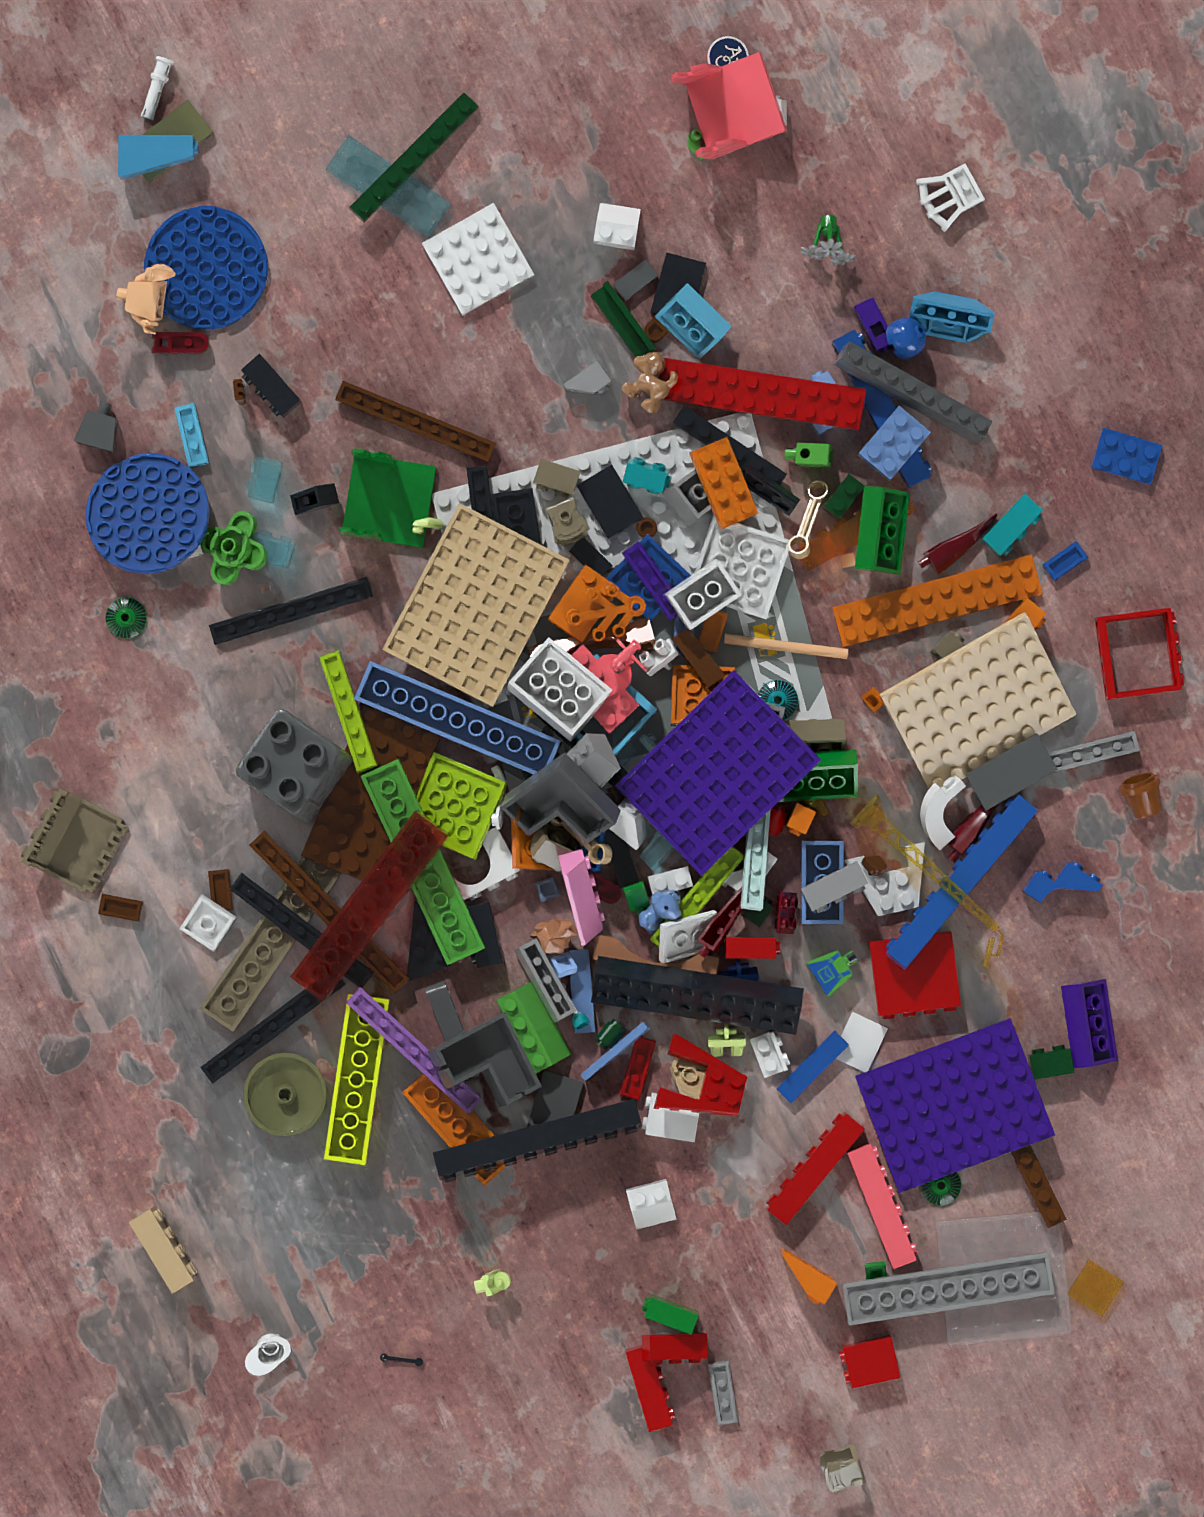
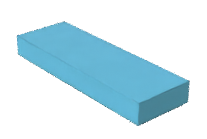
(191, 435)

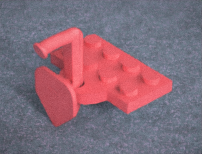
(619, 702)

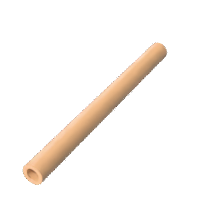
(786, 646)

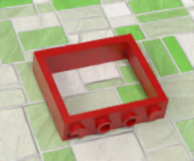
(1105, 659)

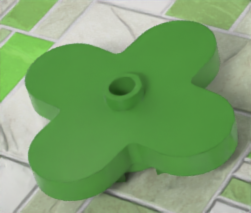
(234, 548)

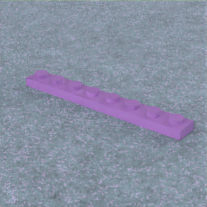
(409, 1047)

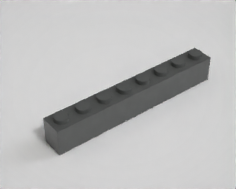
(913, 392)

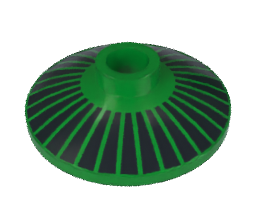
(135, 623)
(942, 1196)

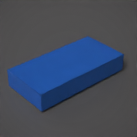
(1065, 561)

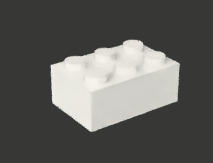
(703, 594)

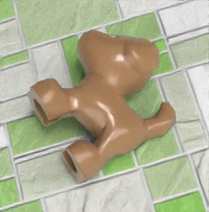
(650, 367)

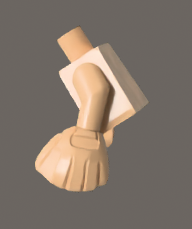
(147, 296)

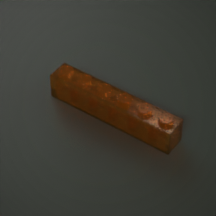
(835, 541)

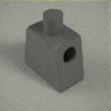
(98, 429)

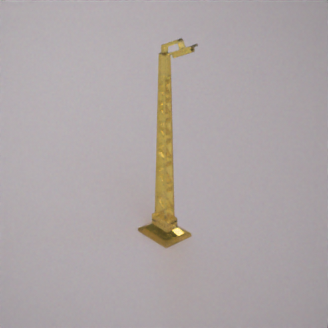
(873, 816)

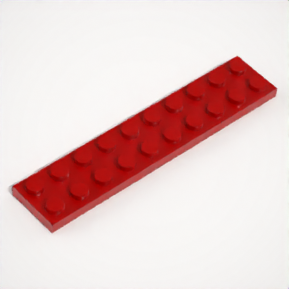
(765, 394)

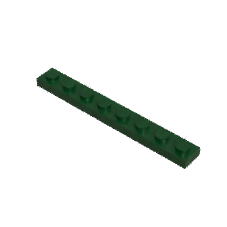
(413, 157)

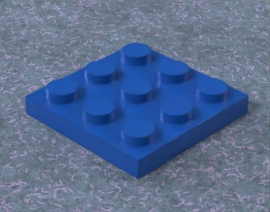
(631, 585)

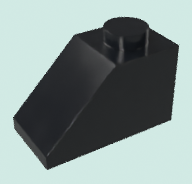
(314, 498)

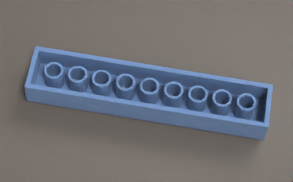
(456, 719)

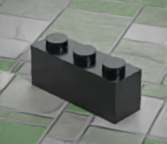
(270, 386)
(485, 925)

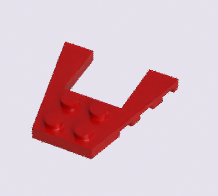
(720, 1089)

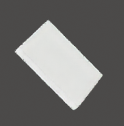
(680, 936)

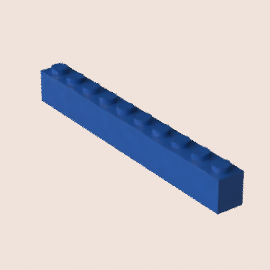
(965, 876)

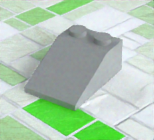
(688, 498)

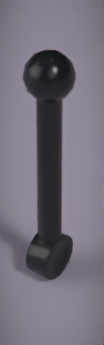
(384, 1357)

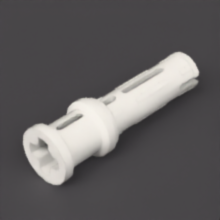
(158, 78)

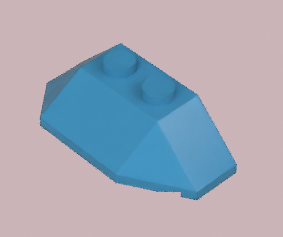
(951, 316)

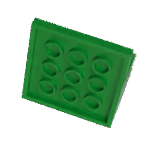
(387, 498)

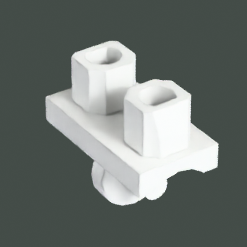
(660, 657)

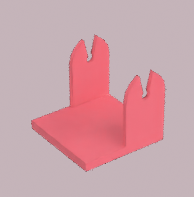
(732, 104)

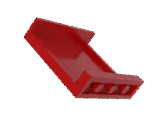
(923, 986)

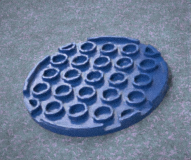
(216, 266)
(147, 513)

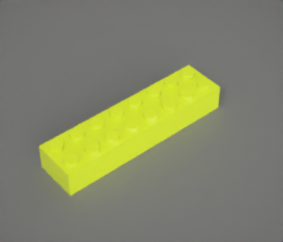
(355, 1088)

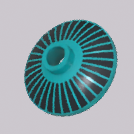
(783, 690)

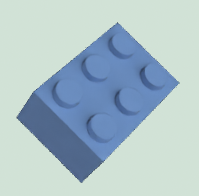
(894, 443)

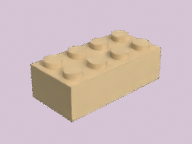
(163, 1249)

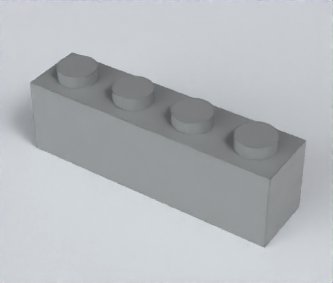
(545, 980)

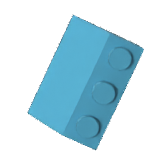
(693, 321)

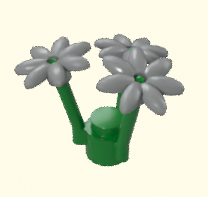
(828, 227)

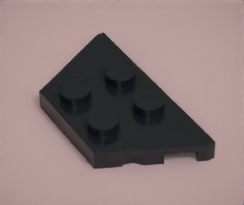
(424, 951)

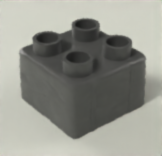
(293, 765)

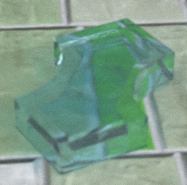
(617, 735)

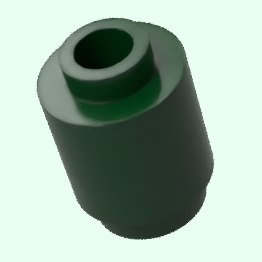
(610, 1034)

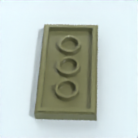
(181, 121)

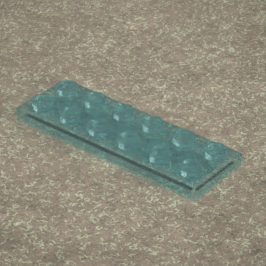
(410, 203)

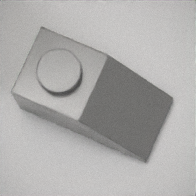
(589, 381)

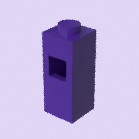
(873, 324)

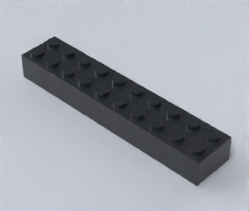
(697, 995)
(536, 1140)

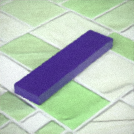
(650, 577)

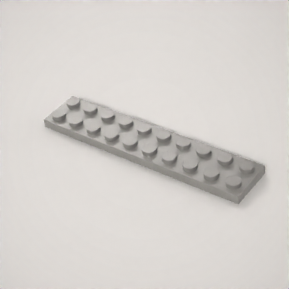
(948, 1288)

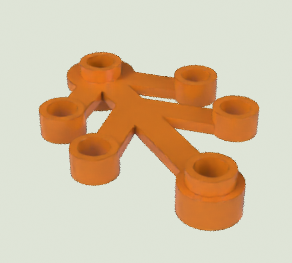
(609, 611)

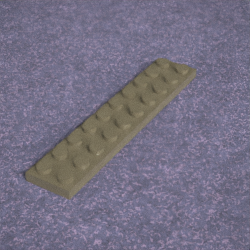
(261, 954)

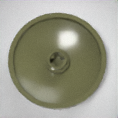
(285, 1094)

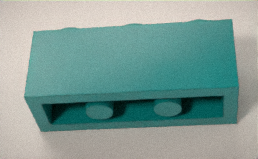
(1012, 526)

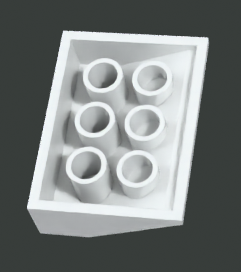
(559, 689)

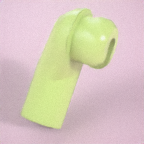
(428, 523)

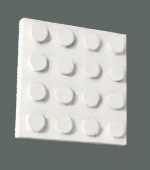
(478, 259)
(750, 559)

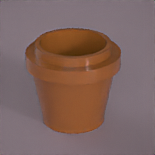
(1142, 794)

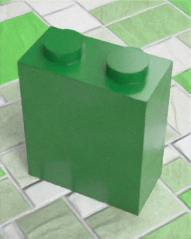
(670, 1313)

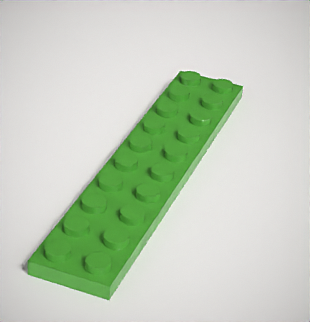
(436, 886)

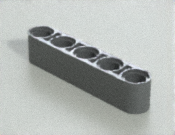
(445, 1012)

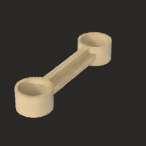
(809, 519)
(592, 846)

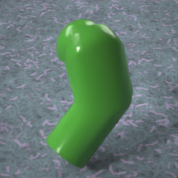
(694, 141)

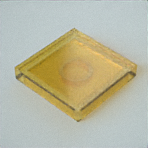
(1095, 1287)

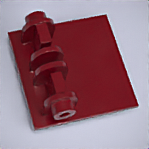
(786, 920)

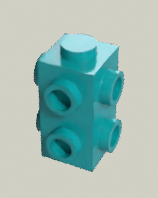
(646, 475)

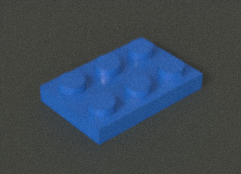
(1126, 456)

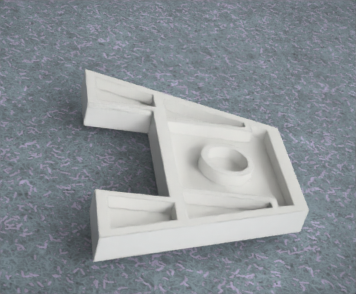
(894, 889)

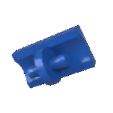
(741, 971)

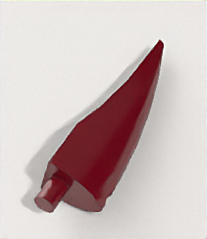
(950, 550)
(968, 831)
(720, 925)

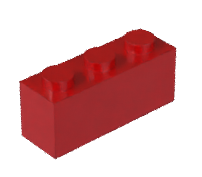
(674, 1348)

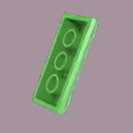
(534, 1027)

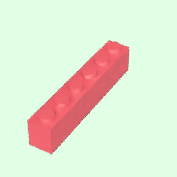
(881, 1205)

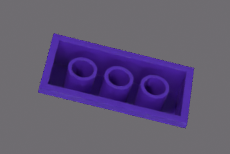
(1089, 1023)

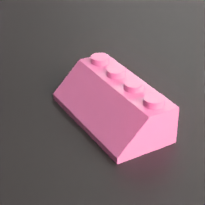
(581, 894)

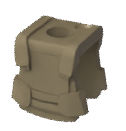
(567, 522)
(842, 1468)

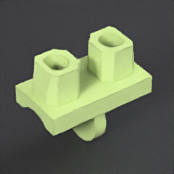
(726, 1038)
(492, 1282)

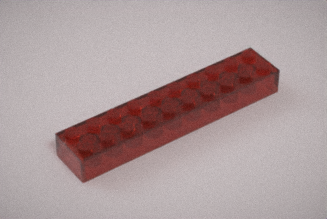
(370, 905)

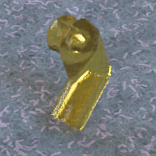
(819, 804)

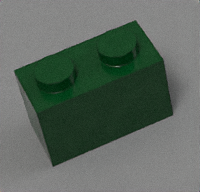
(843, 497)
(1050, 1063)

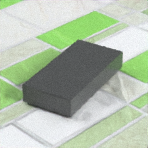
(635, 280)

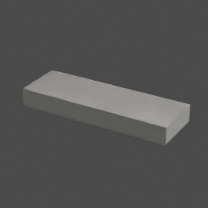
(723, 1392)

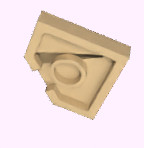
(687, 1077)

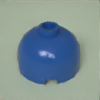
(907, 337)

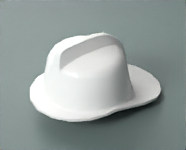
(267, 1354)

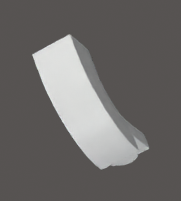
(933, 808)

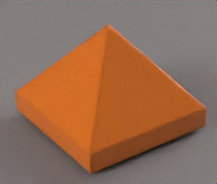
(873, 699)

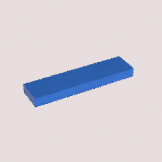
(813, 1066)

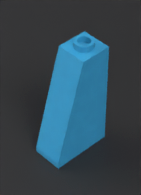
(153, 152)

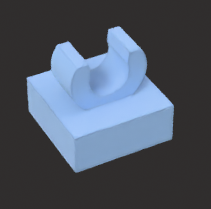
(563, 964)

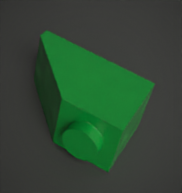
(637, 897)

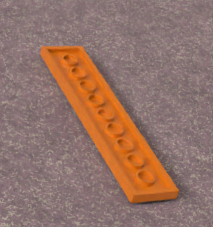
(937, 600)

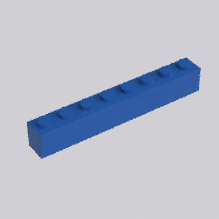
(880, 409)

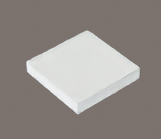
(207, 922)

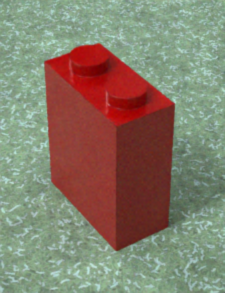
(752, 947)
(869, 1362)

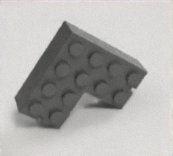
(563, 792)
(488, 1049)

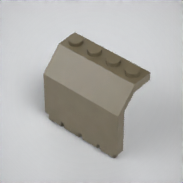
(74, 841)

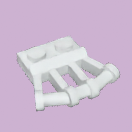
(960, 186)

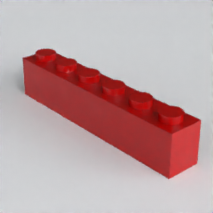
(815, 1168)

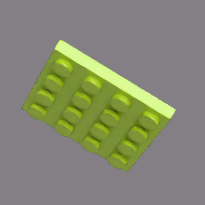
(460, 802)

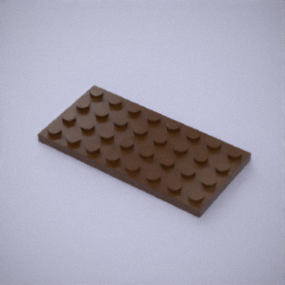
(348, 828)

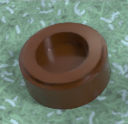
(646, 526)

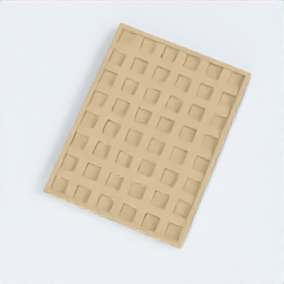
(476, 605)
(978, 702)

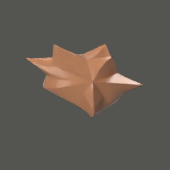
(554, 935)

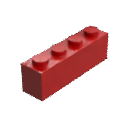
(650, 1390)

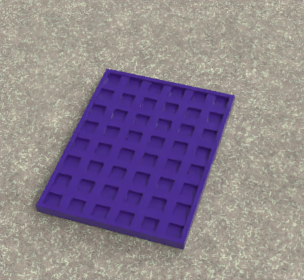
(718, 772)
(955, 1105)

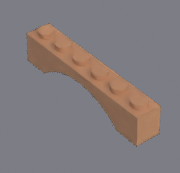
(638, 630)
(613, 948)

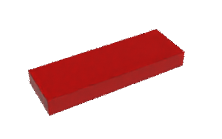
(637, 1068)

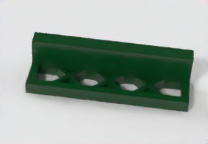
(622, 320)

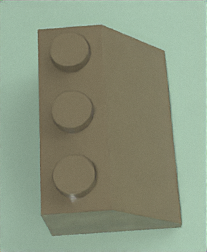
(821, 734)

